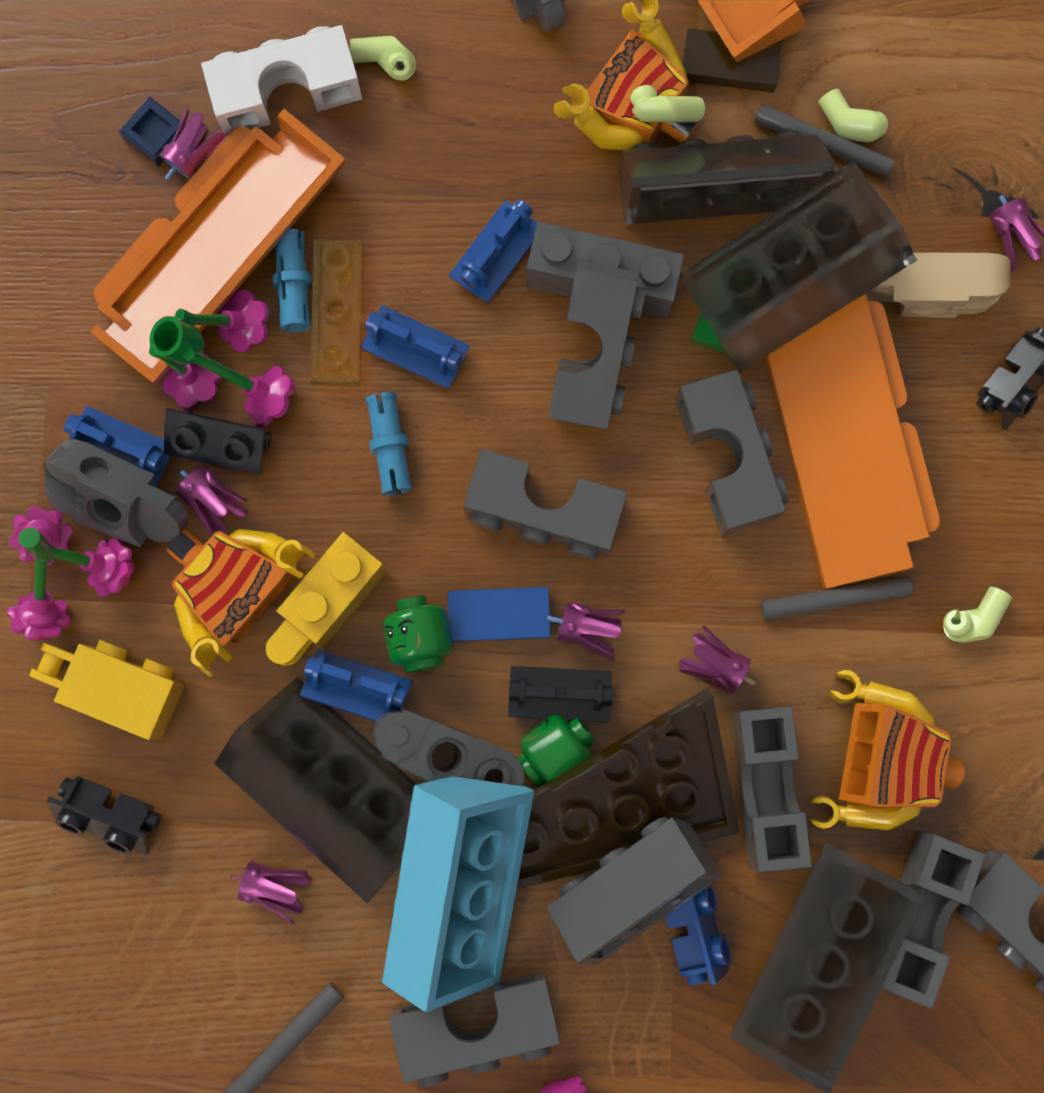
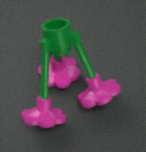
(195, 374)

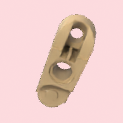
(946, 284)

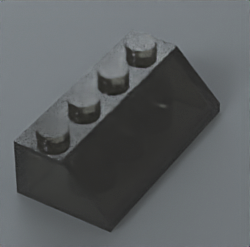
(719, 177)
(798, 266)
(323, 786)
(826, 967)

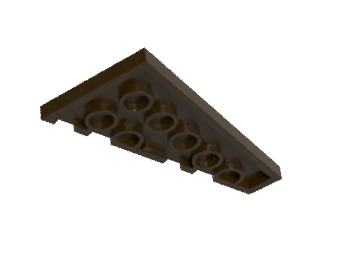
(607, 800)

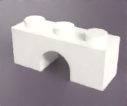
(244, 80)

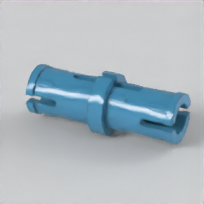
(292, 282)
(389, 444)

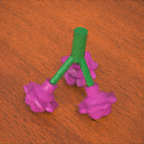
(41, 540)

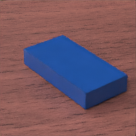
(499, 614)

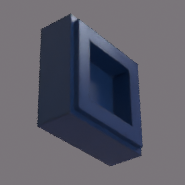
(150, 130)

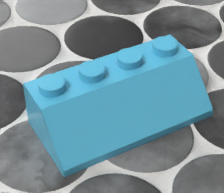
(456, 889)

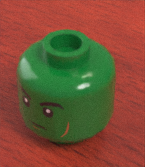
(417, 635)
(554, 748)

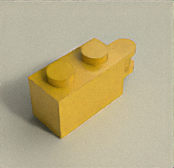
(324, 600)
(112, 688)

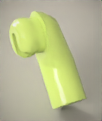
(387, 53)
(654, 108)
(852, 123)
(980, 622)

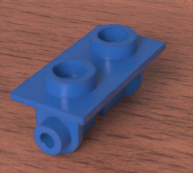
(496, 250)
(414, 346)
(119, 440)
(353, 686)
(703, 947)

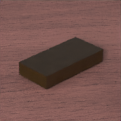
(711, 63)

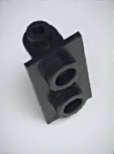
(1016, 393)
(215, 441)
(567, 692)
(85, 810)

